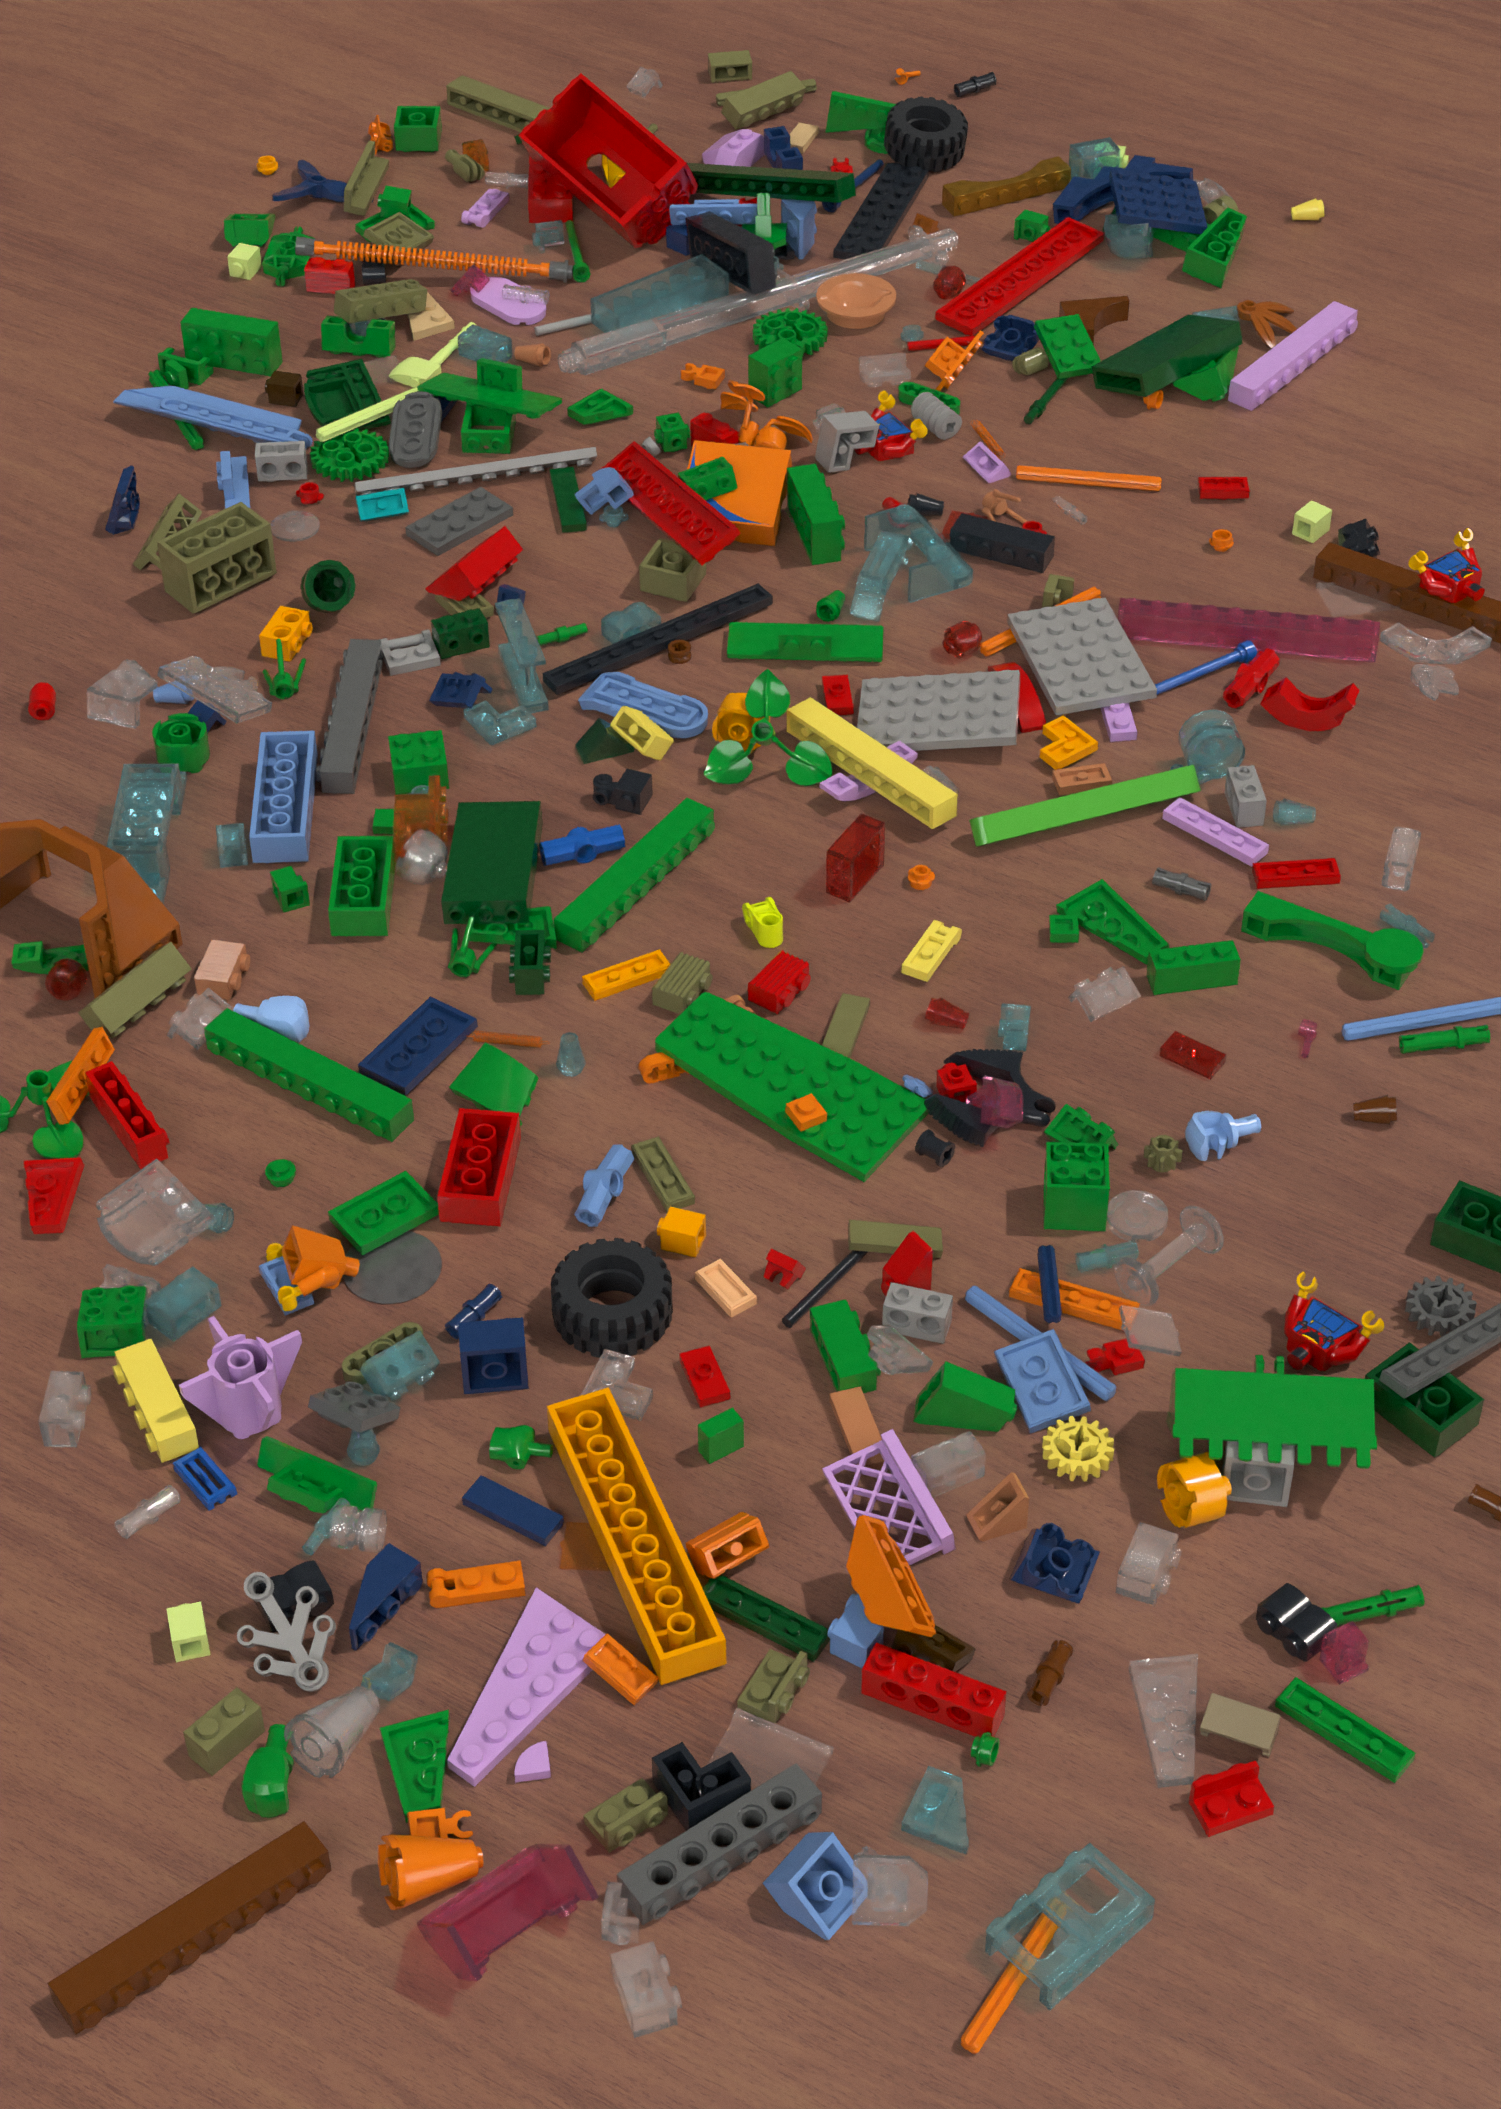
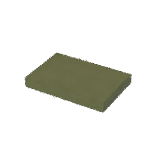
(398, 231)

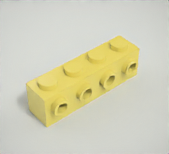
(156, 1401)

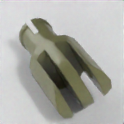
(464, 166)
(1031, 361)

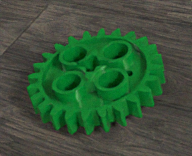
(795, 326)
(350, 455)

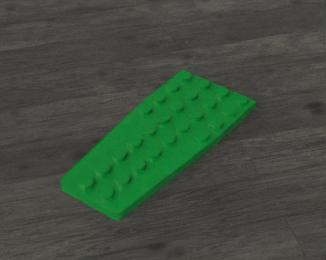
(768, 1066)

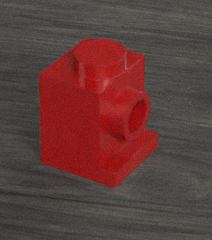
(955, 1079)

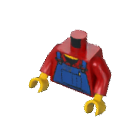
(893, 436)
(1453, 574)
(1323, 1334)

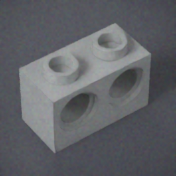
(280, 456)
(1245, 796)
(918, 1312)

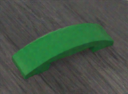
(36, 959)

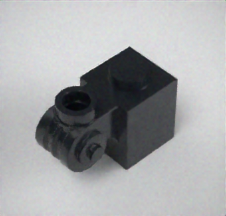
(627, 794)

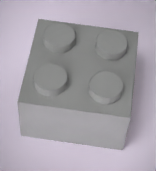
(1258, 1479)

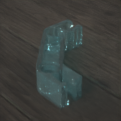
(878, 574)

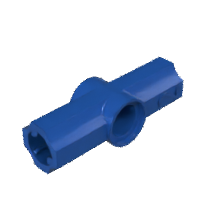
(581, 845)

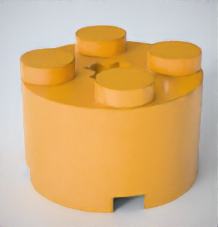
(734, 721)
(1193, 1490)

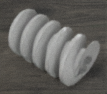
(936, 416)

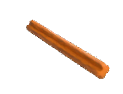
(1006, 1988)

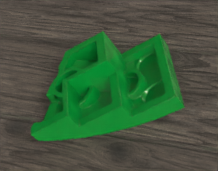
(495, 1081)

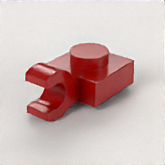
(1115, 1356)

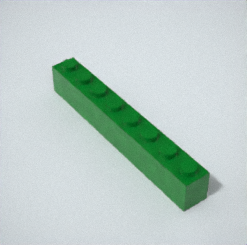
(634, 875)
(309, 1074)

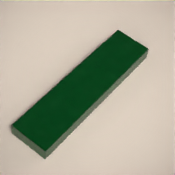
(568, 507)
(766, 1617)

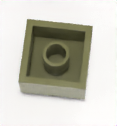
(670, 571)

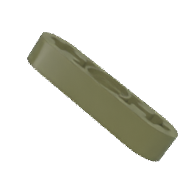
(387, 1340)

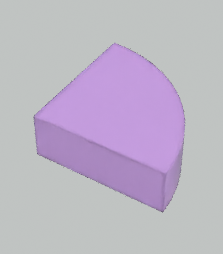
(533, 1763)

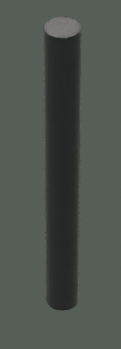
(822, 1287)

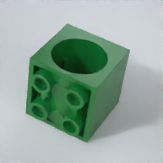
(1076, 1186)

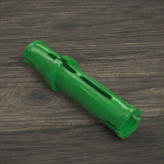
(1450, 1038)
(1408, 1597)

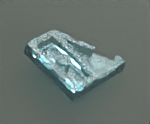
(938, 1811)

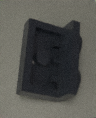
(1360, 538)

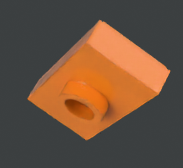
(620, 1669)

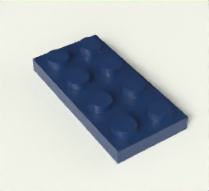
(417, 1045)

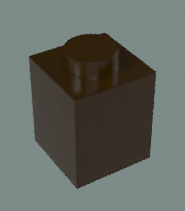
(284, 388)

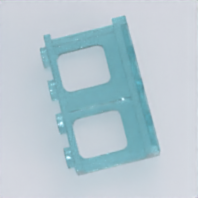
(1090, 1935)

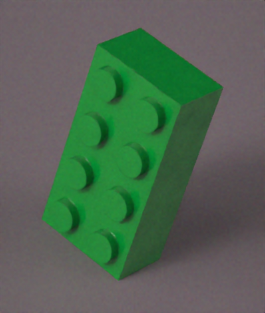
(232, 341)
(815, 514)
(362, 886)

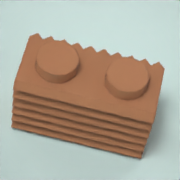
(222, 968)

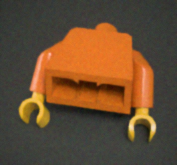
(311, 1263)

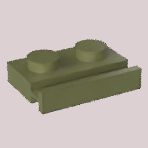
(465, 604)

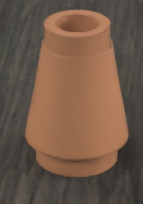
(534, 354)

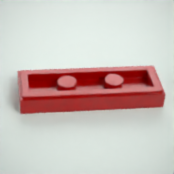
(1296, 873)

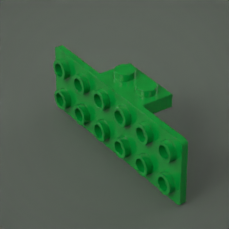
(496, 387)
(805, 641)

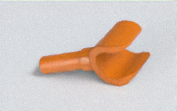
(905, 75)

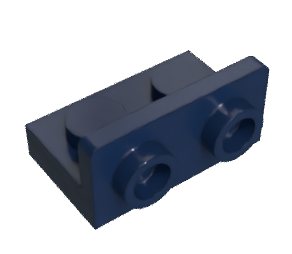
(459, 690)

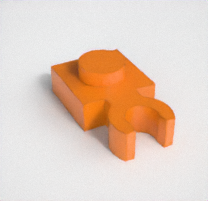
(706, 376)
(435, 1824)

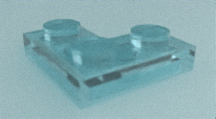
(496, 726)

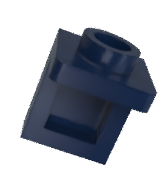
(206, 714)

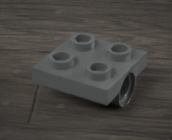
(353, 1407)

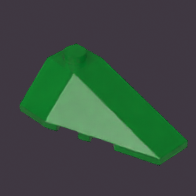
(1211, 379)

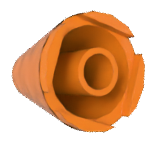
(424, 1866)

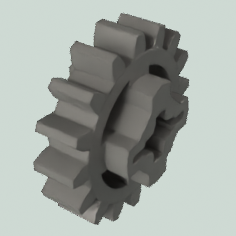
(1439, 1305)

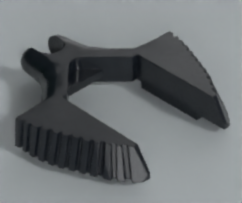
(965, 1118)

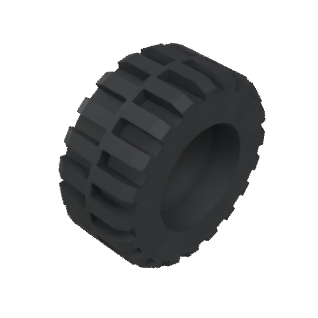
(926, 133)
(605, 1268)

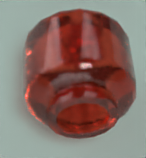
(949, 282)
(962, 639)
(66, 979)

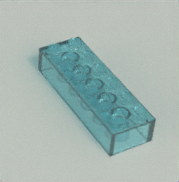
(660, 293)

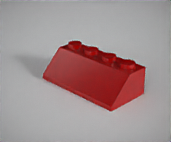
(478, 567)

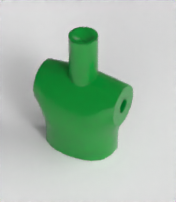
(516, 1445)

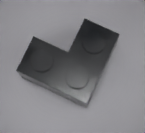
(697, 1791)

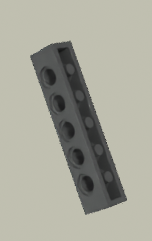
(728, 1826)

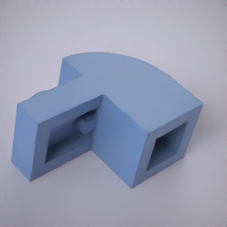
(606, 487)

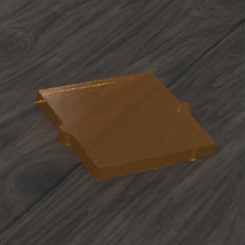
(581, 1549)

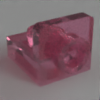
(472, 278)

